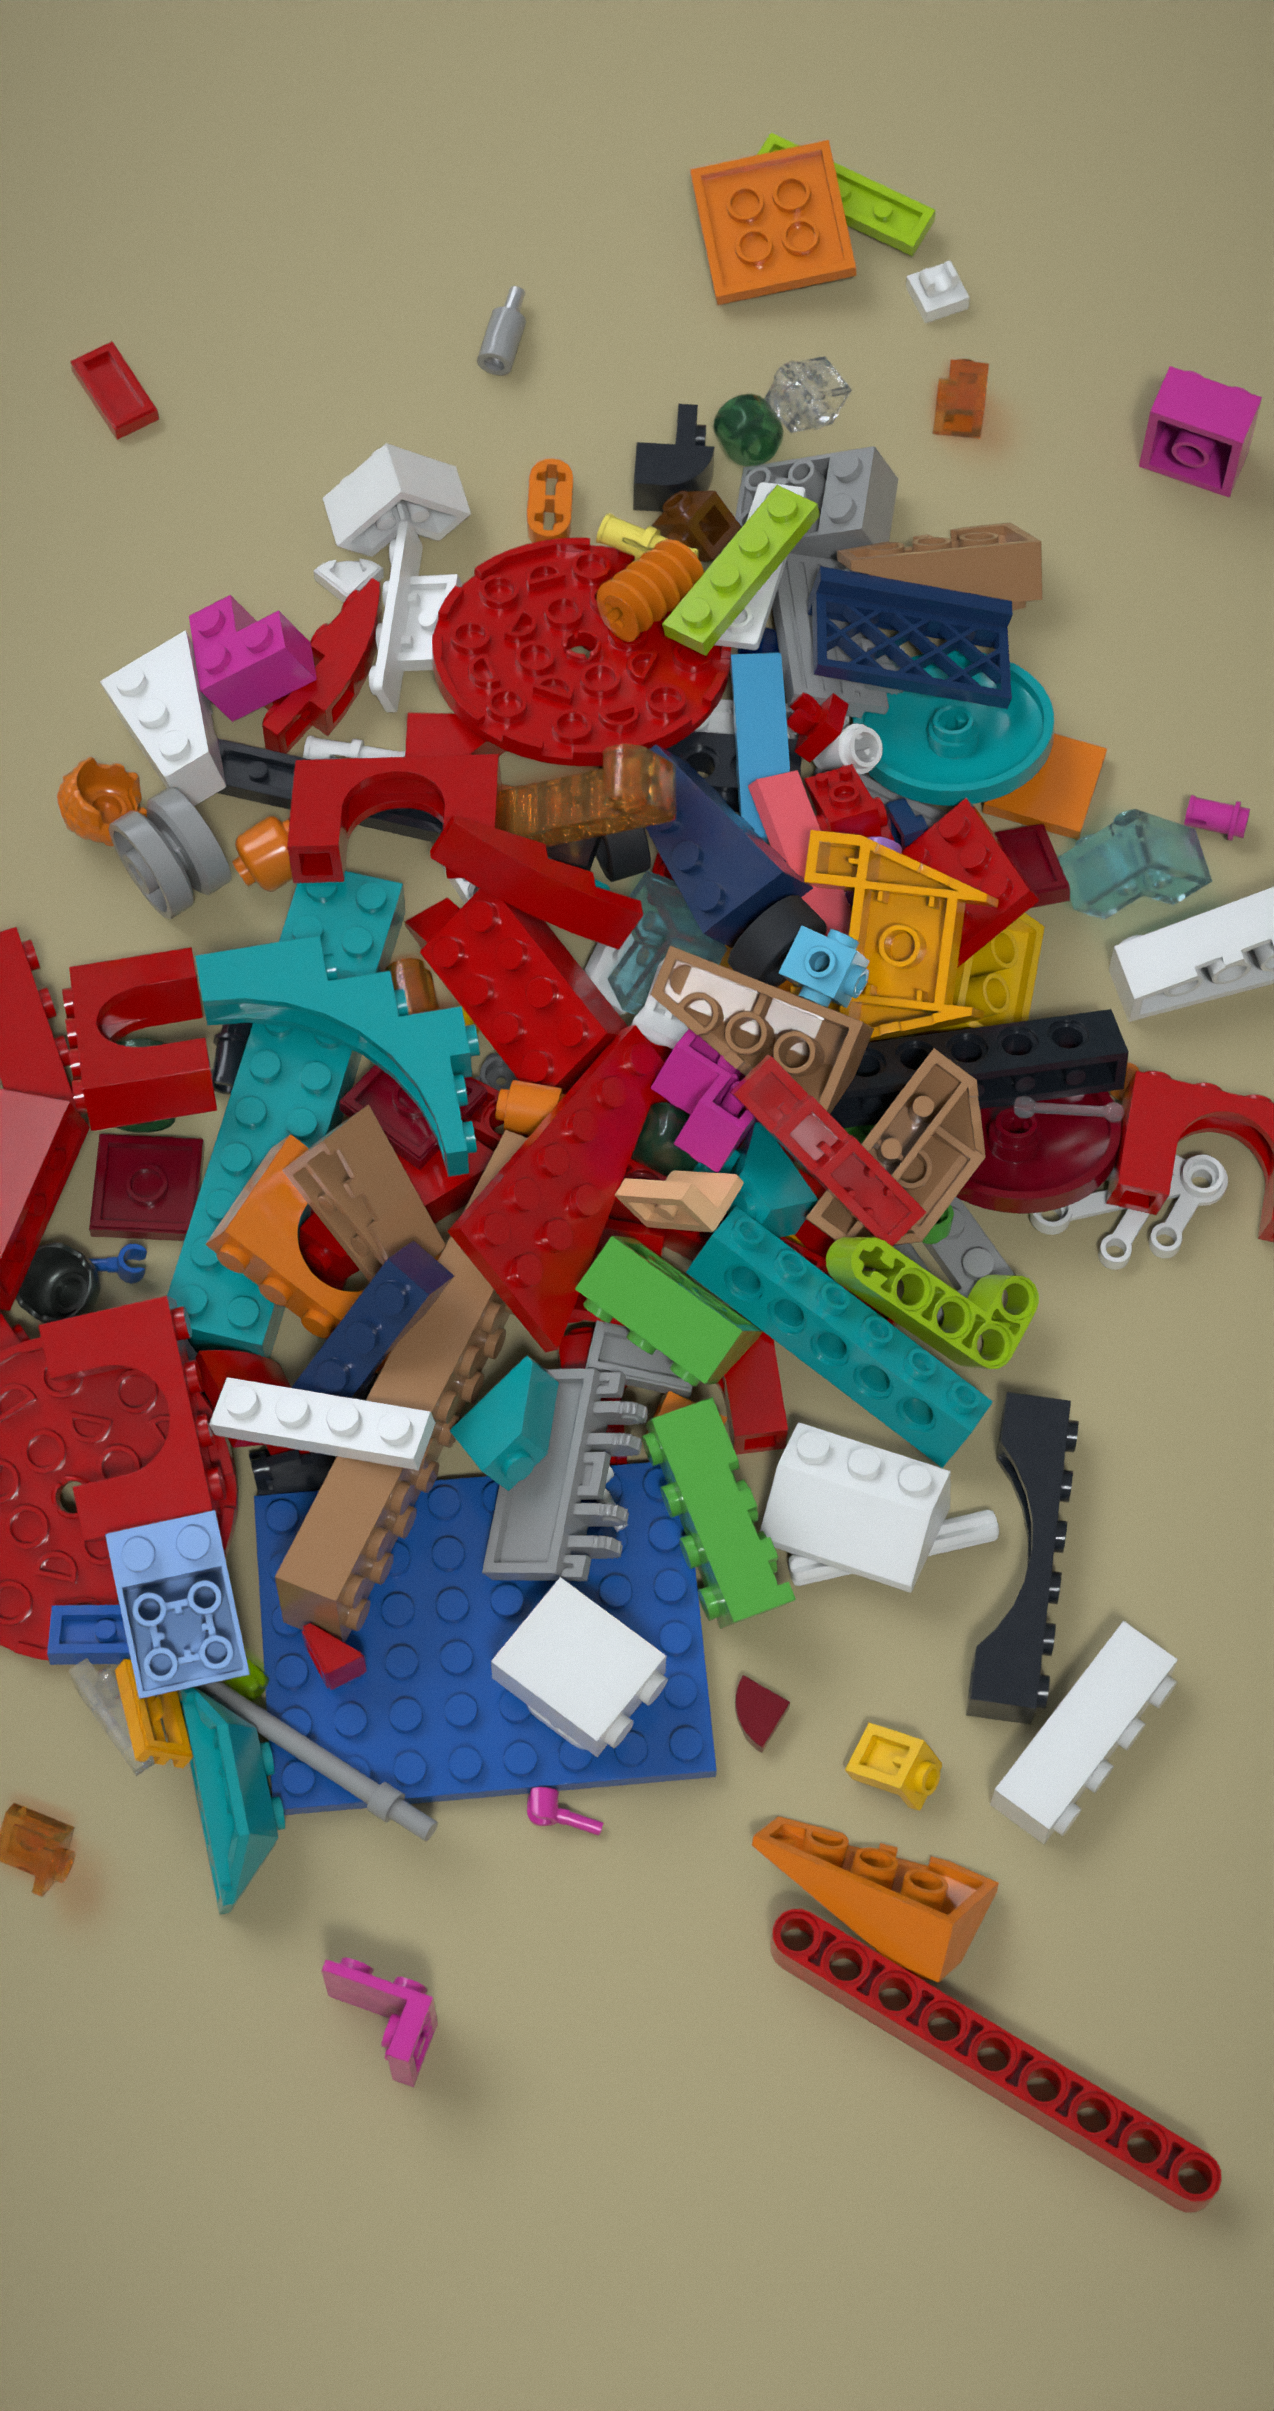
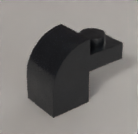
(673, 468)

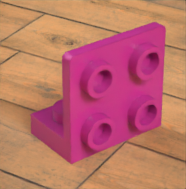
(403, 2001)

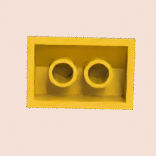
(1000, 976)

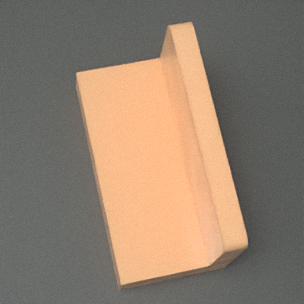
(682, 1201)

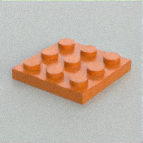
(773, 222)

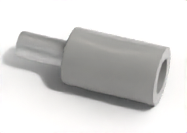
(503, 335)

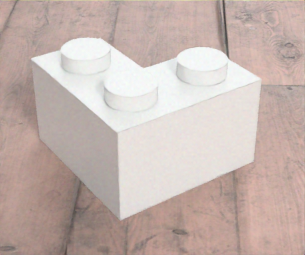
(392, 489)

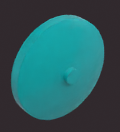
(961, 749)

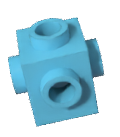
(826, 967)

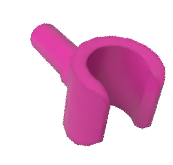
(544, 1811)

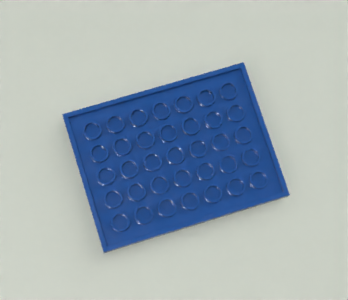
(428, 1702)

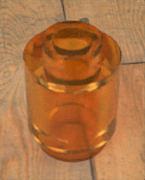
(417, 983)

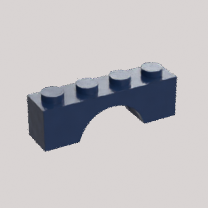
(376, 1323)

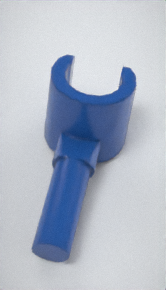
(118, 1265)

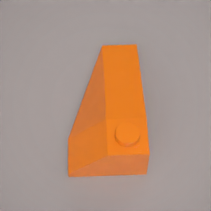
(899, 1907)

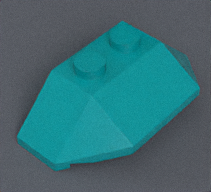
(231, 1794)

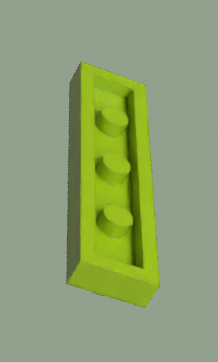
(874, 207)
(741, 570)

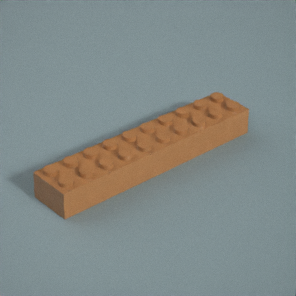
(370, 1504)

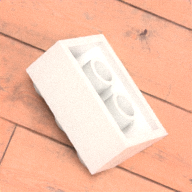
(856, 1506)

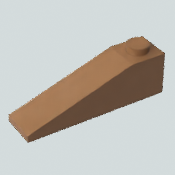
(754, 1020)

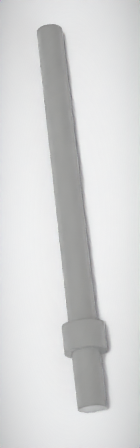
(382, 1799)

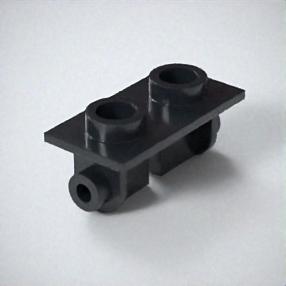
(289, 1471)

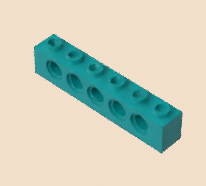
(839, 1337)

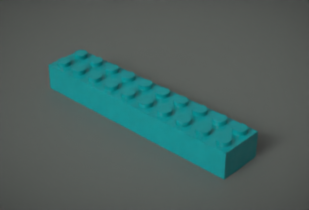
(282, 1088)

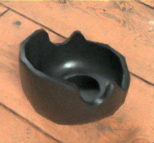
(59, 1284)

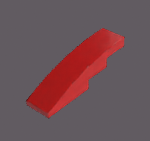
(526, 878)
(828, 1151)

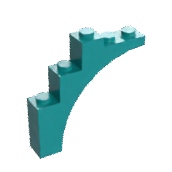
(300, 989)

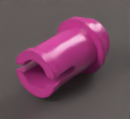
(1217, 817)

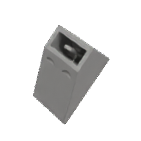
(852, 495)

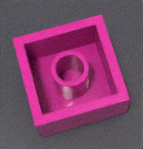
(1199, 431)

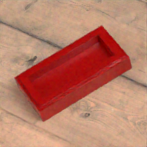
(114, 390)

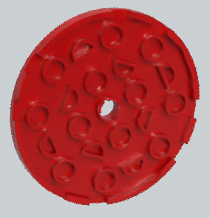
(518, 684)
(63, 1436)

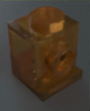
(961, 399)

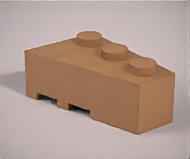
(363, 1193)

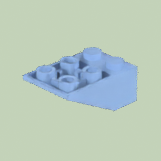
(177, 1604)

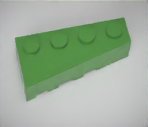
(715, 1514)

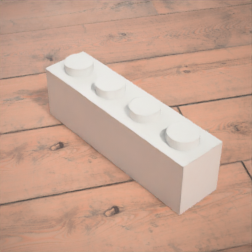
(1084, 1733)

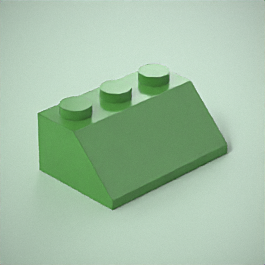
(666, 1311)

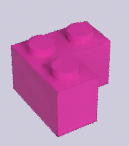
(248, 660)
(701, 1084)

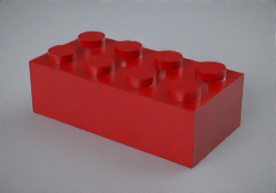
(523, 991)

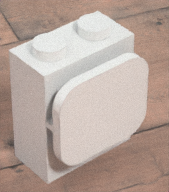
(580, 1669)

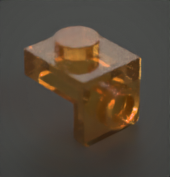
(37, 1846)

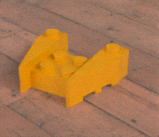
(906, 928)

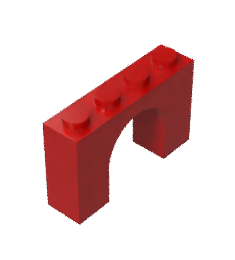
(340, 793)
(136, 1083)
(1166, 1111)
(151, 1340)
(748, 1388)

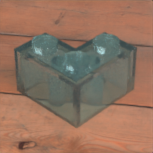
(1133, 860)
(664, 924)

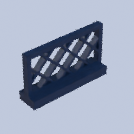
(916, 613)

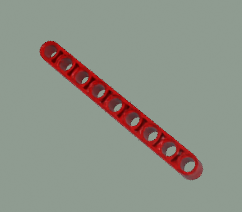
(1006, 2085)

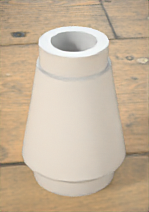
(854, 746)

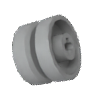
(170, 852)

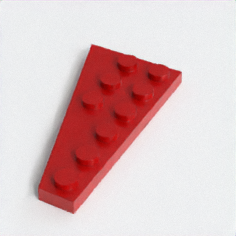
(550, 1202)

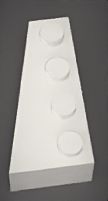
(1197, 958)

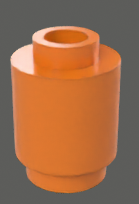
(526, 1105)

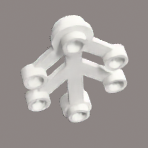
(1181, 1186)

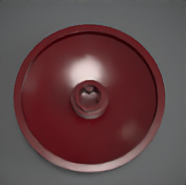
(1042, 1158)

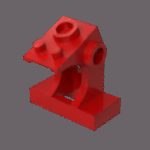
(846, 804)

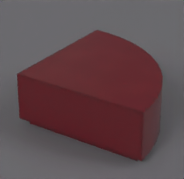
(758, 1712)

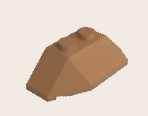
(925, 1142)

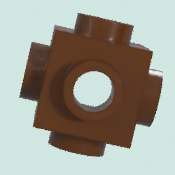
(698, 522)

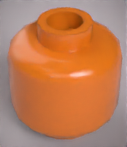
(264, 854)

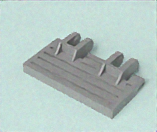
(795, 643)
(541, 1521)

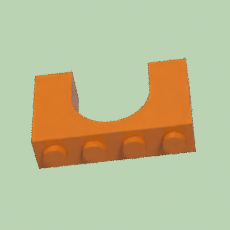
(262, 1243)

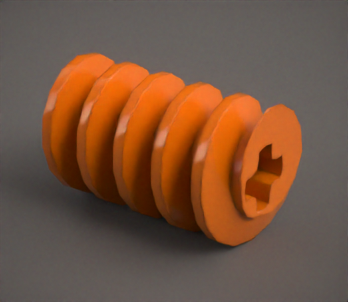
(648, 589)

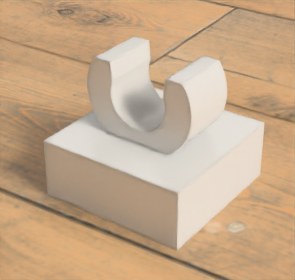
(937, 292)

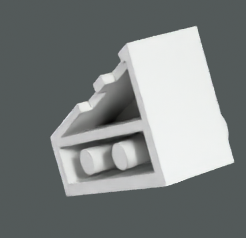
(170, 718)

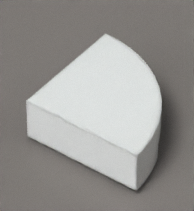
(346, 576)

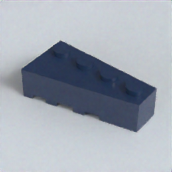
(719, 859)

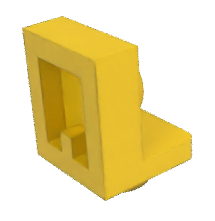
(895, 1764)

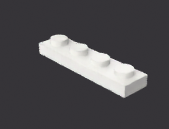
(322, 1423)

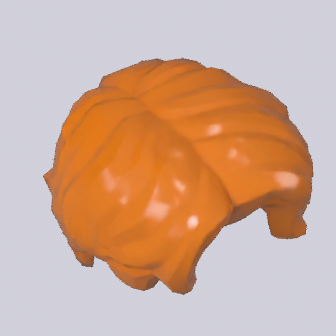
(96, 797)

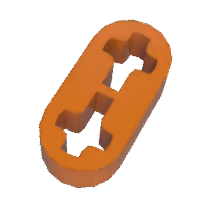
(559, 504)

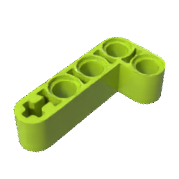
(925, 1294)

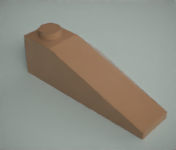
(976, 560)

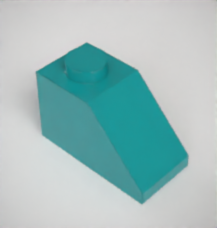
(772, 1185)
(511, 1424)

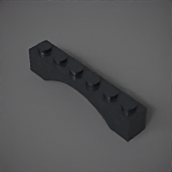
(1009, 1660)

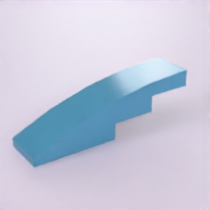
(758, 726)

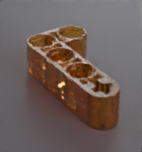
(627, 794)

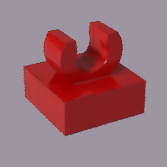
(816, 723)

